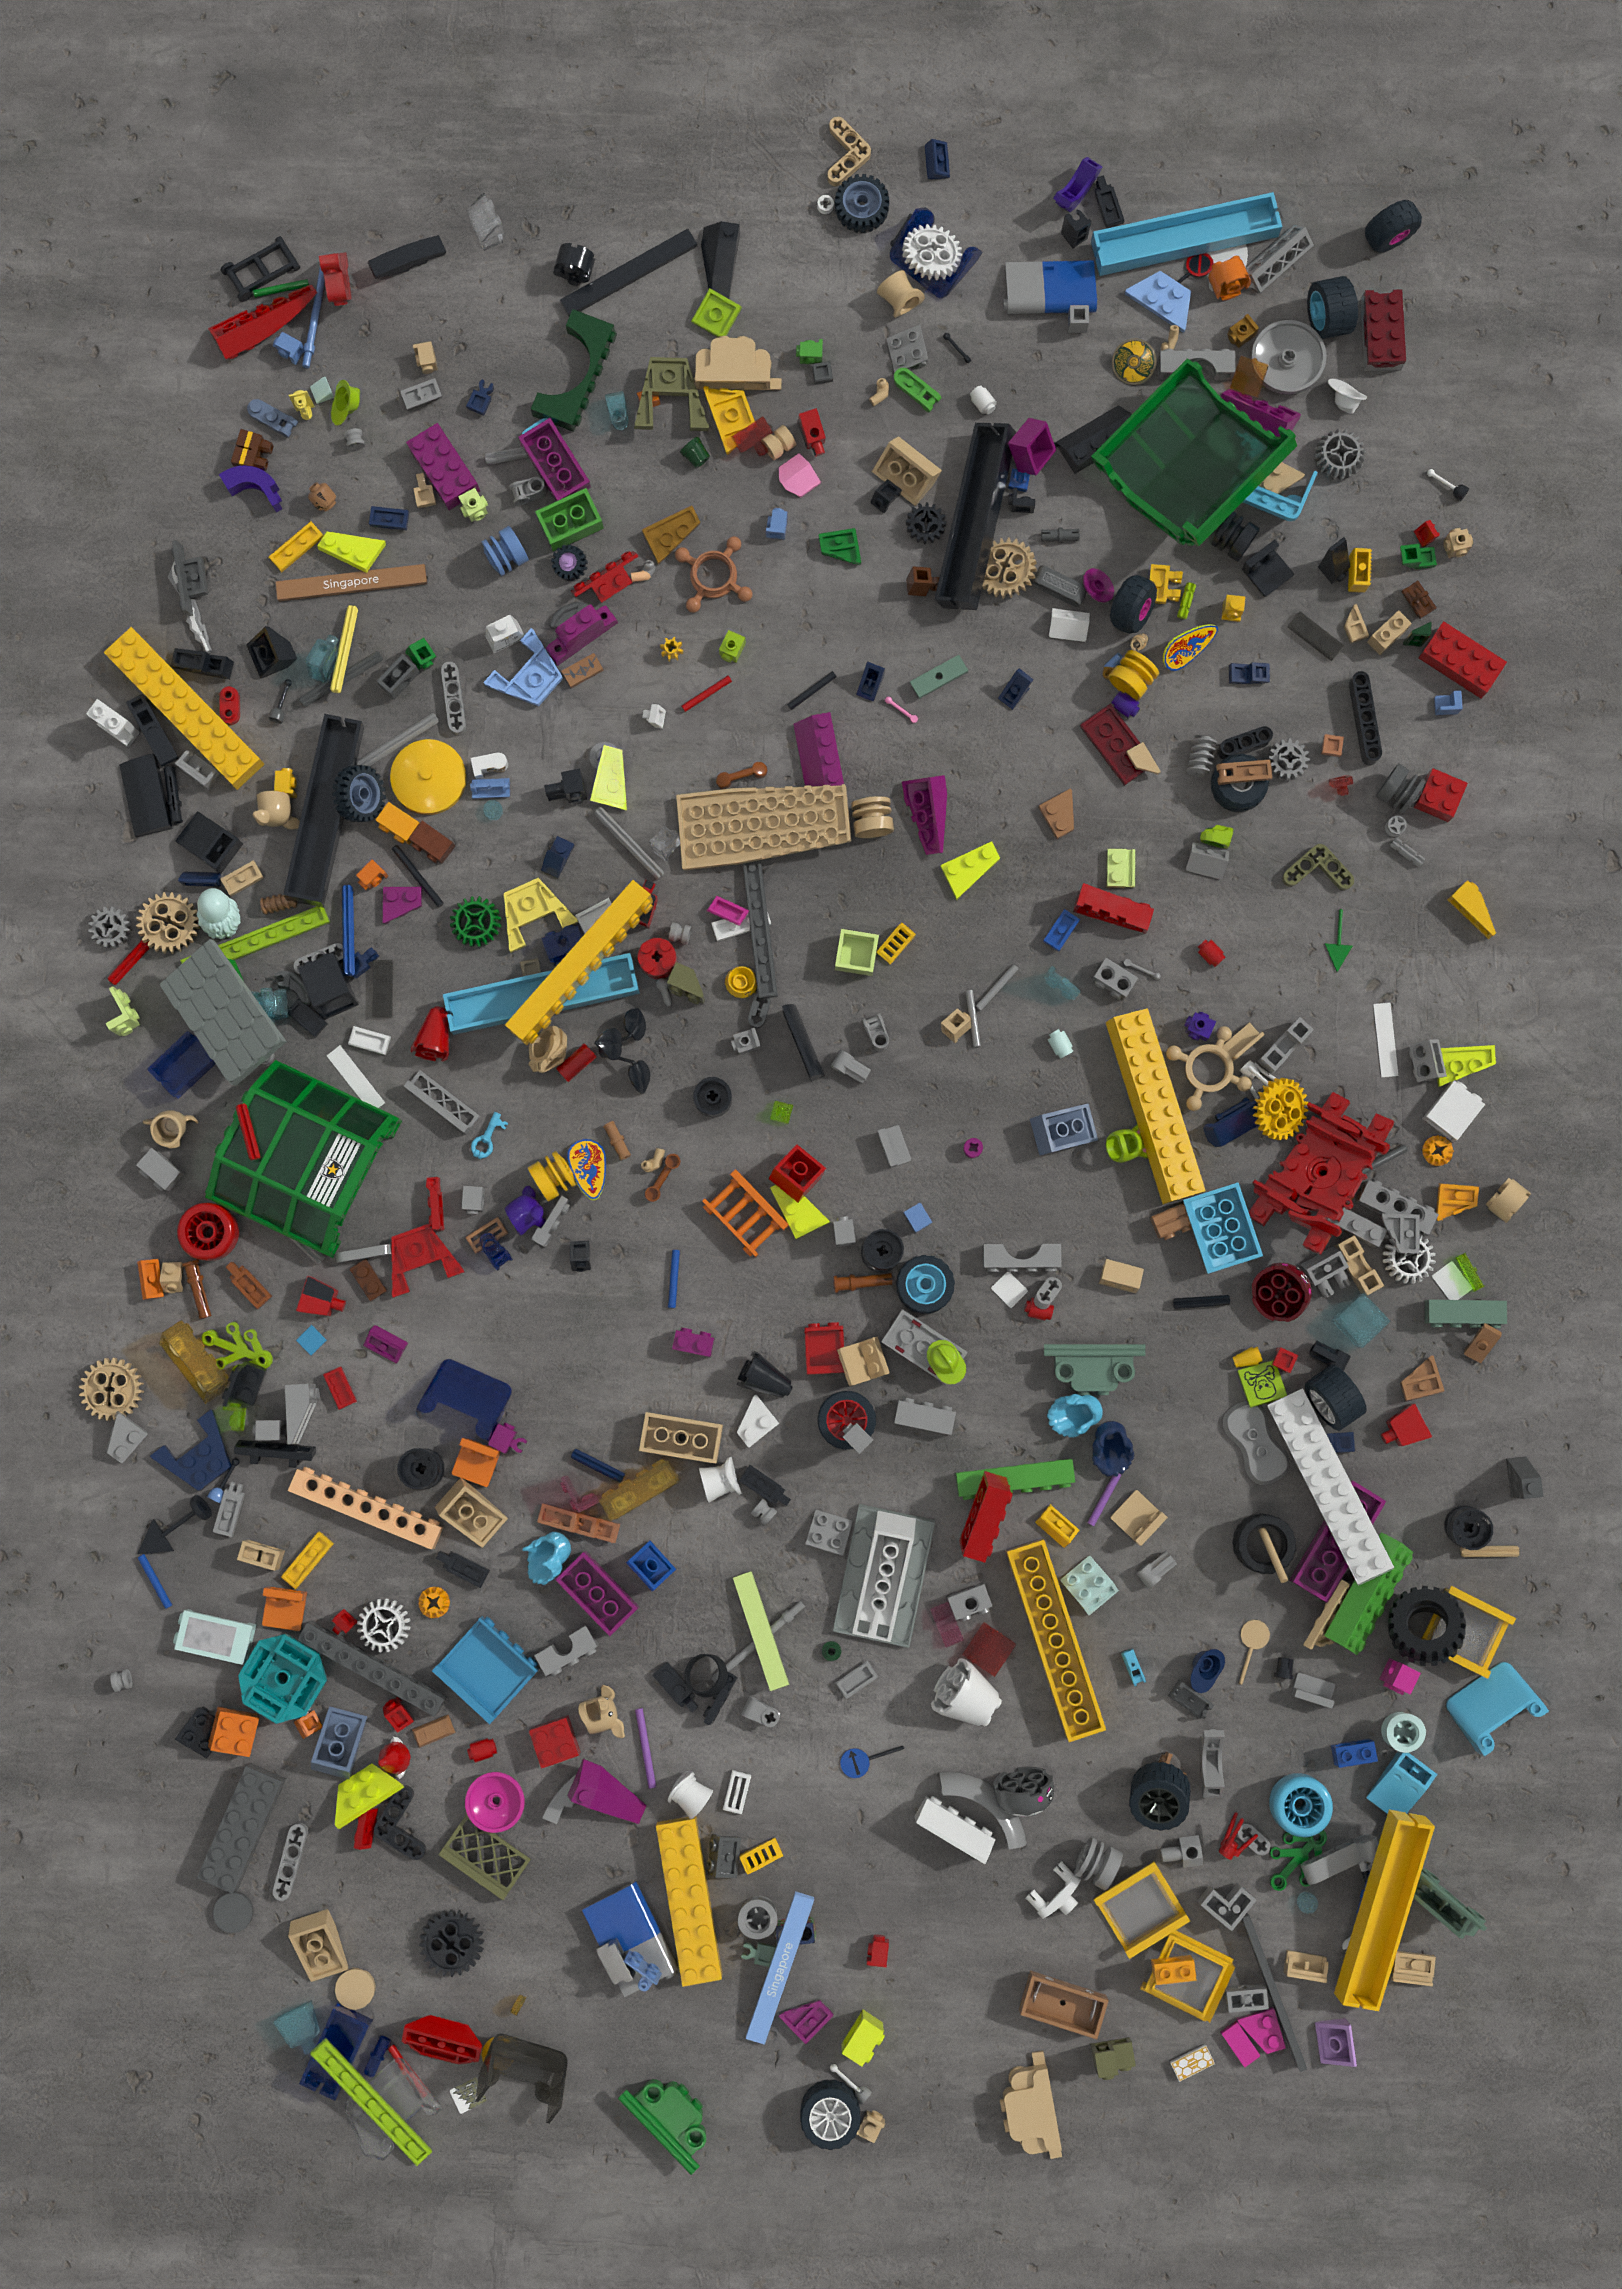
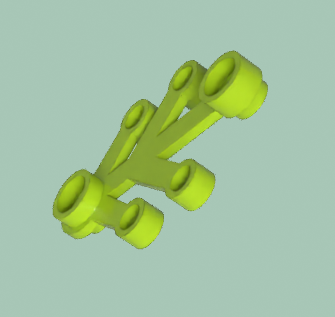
(240, 1350)

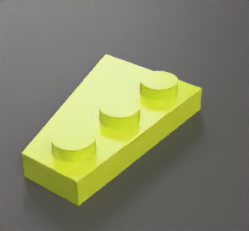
(351, 549)
(968, 868)
(800, 1216)

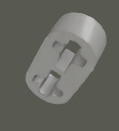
(1044, 1290)
(1260, 1838)

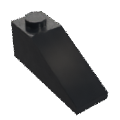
(1336, 562)

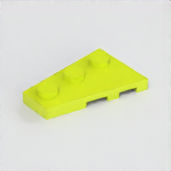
(610, 779)
(1465, 1061)

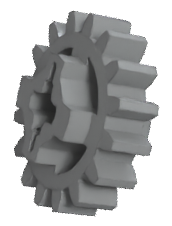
(1297, 759)
(110, 918)

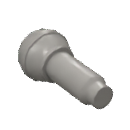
(662, 986)

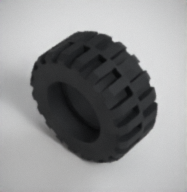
(1426, 1601)

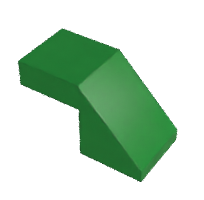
(1417, 557)

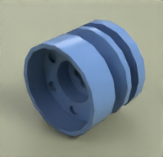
(504, 551)

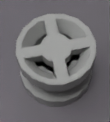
(354, 439)
(1398, 823)
(121, 1680)

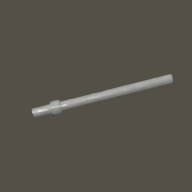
(787, 1616)

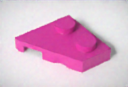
(1264, 2029)

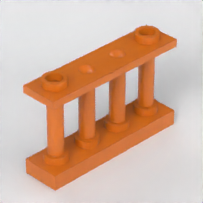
(751, 1195)

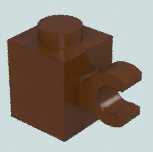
(920, 581)

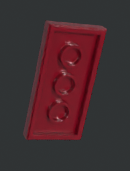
(1113, 740)

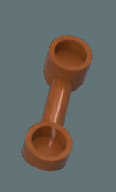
(724, 779)
(671, 1162)

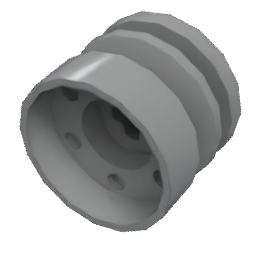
(1102, 1865)

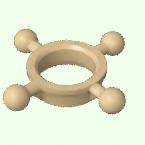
(1223, 1034)

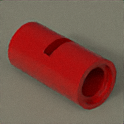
(576, 1062)

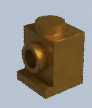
(1249, 329)

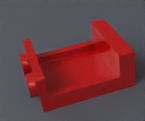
(822, 1348)

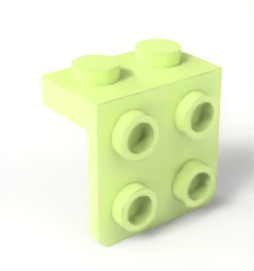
(127, 1020)

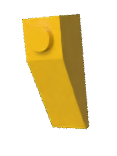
(1472, 906)

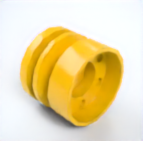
(1133, 674)
(551, 1176)

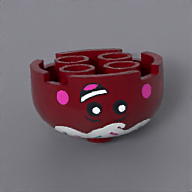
(1274, 1298)

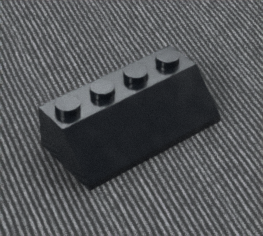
(1086, 440)

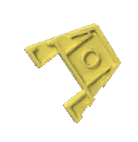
(529, 904)

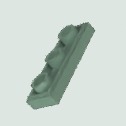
(948, 671)

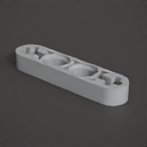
(453, 698)
(287, 1860)

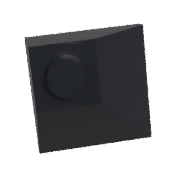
(270, 652)

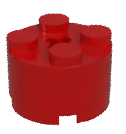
(648, 952)

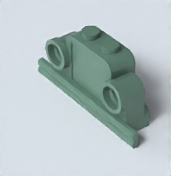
(1094, 1365)
(1446, 1907)

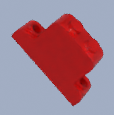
(336, 277)

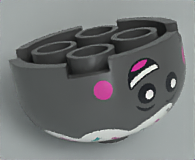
(1024, 1791)

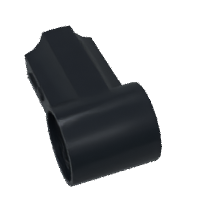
(1329, 1355)

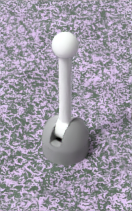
(861, 2093)

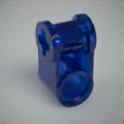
(496, 1253)

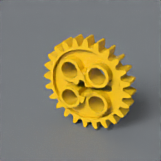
(1280, 1108)

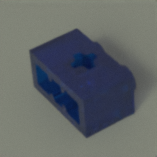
(552, 942)

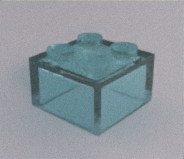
(1360, 1320)

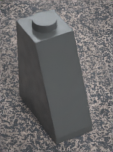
(1523, 1479)

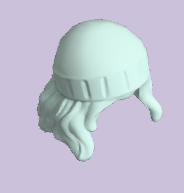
(217, 914)

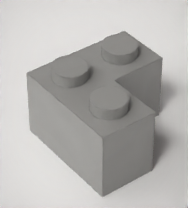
(1228, 1909)

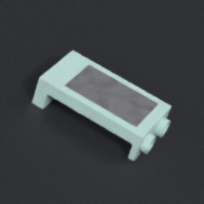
(214, 1637)

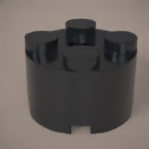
(574, 264)
(703, 1092)

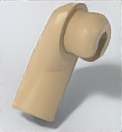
(1172, 340)
(882, 392)

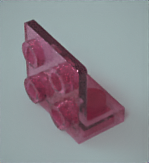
(575, 1502)

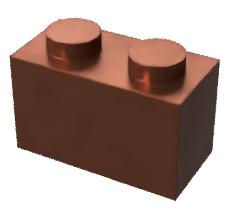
(431, 842)

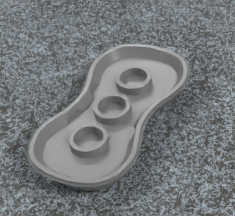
(1263, 1457)

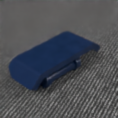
(1232, 1123)

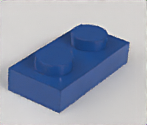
(1061, 930)

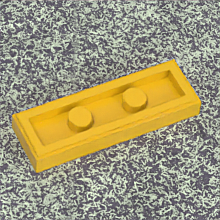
(296, 546)
(307, 1560)

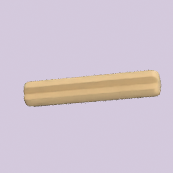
(1491, 1551)

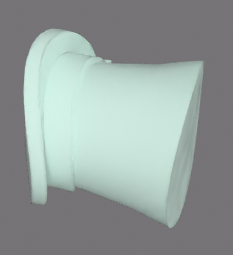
(1403, 1732)

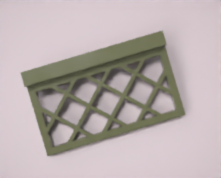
(475, 1872)

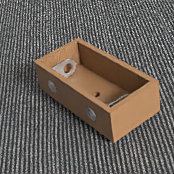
(1080, 2013)

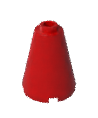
(433, 1036)

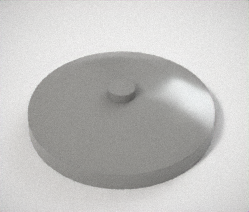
(1293, 354)

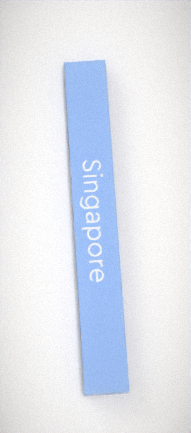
(779, 1967)

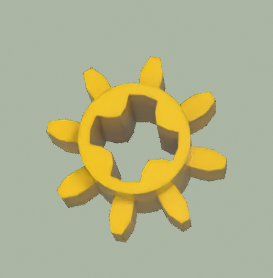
(668, 645)

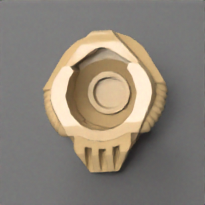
(548, 1049)

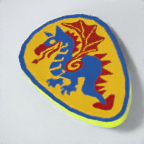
(1188, 646)
(588, 1166)

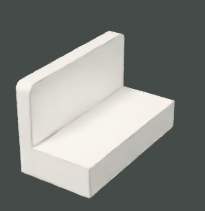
(1069, 625)

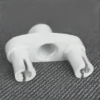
(1062, 1900)

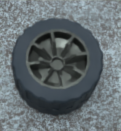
(1160, 1796)

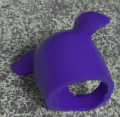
(525, 1211)

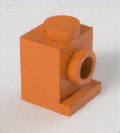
(371, 875)

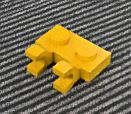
(1160, 576)

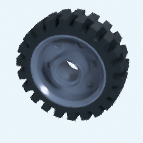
(861, 190)
(359, 793)

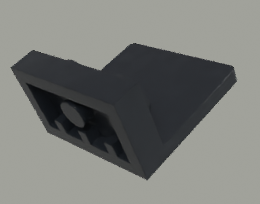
(1267, 569)
(244, 1384)

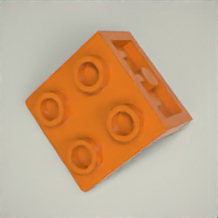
(476, 1462)
(284, 1608)

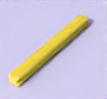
(344, 648)

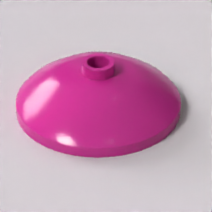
(485, 1812)

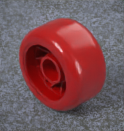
(193, 1228)

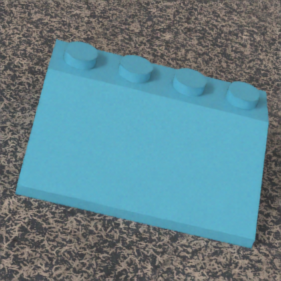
(1222, 1228)

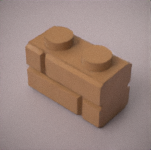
(1171, 1221)

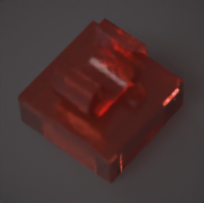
(1341, 784)

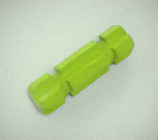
(1186, 600)

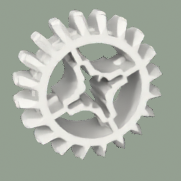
(1413, 1264)
(392, 1641)

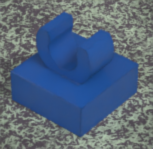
(1019, 480)

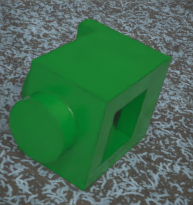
(423, 649)

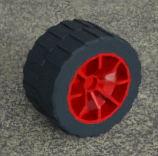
(839, 1412)

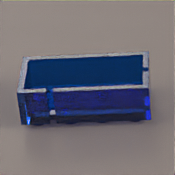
(181, 1065)
(347, 2036)

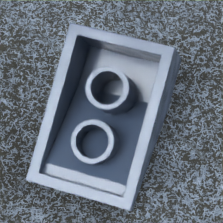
(1063, 1129)
(338, 1743)

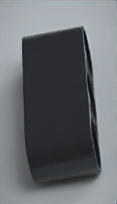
(1253, 739)

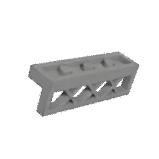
(1276, 252)
(434, 1104)

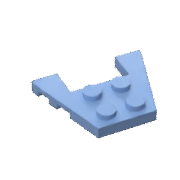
(534, 679)

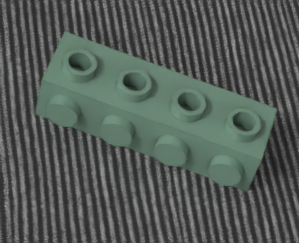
(1465, 1312)

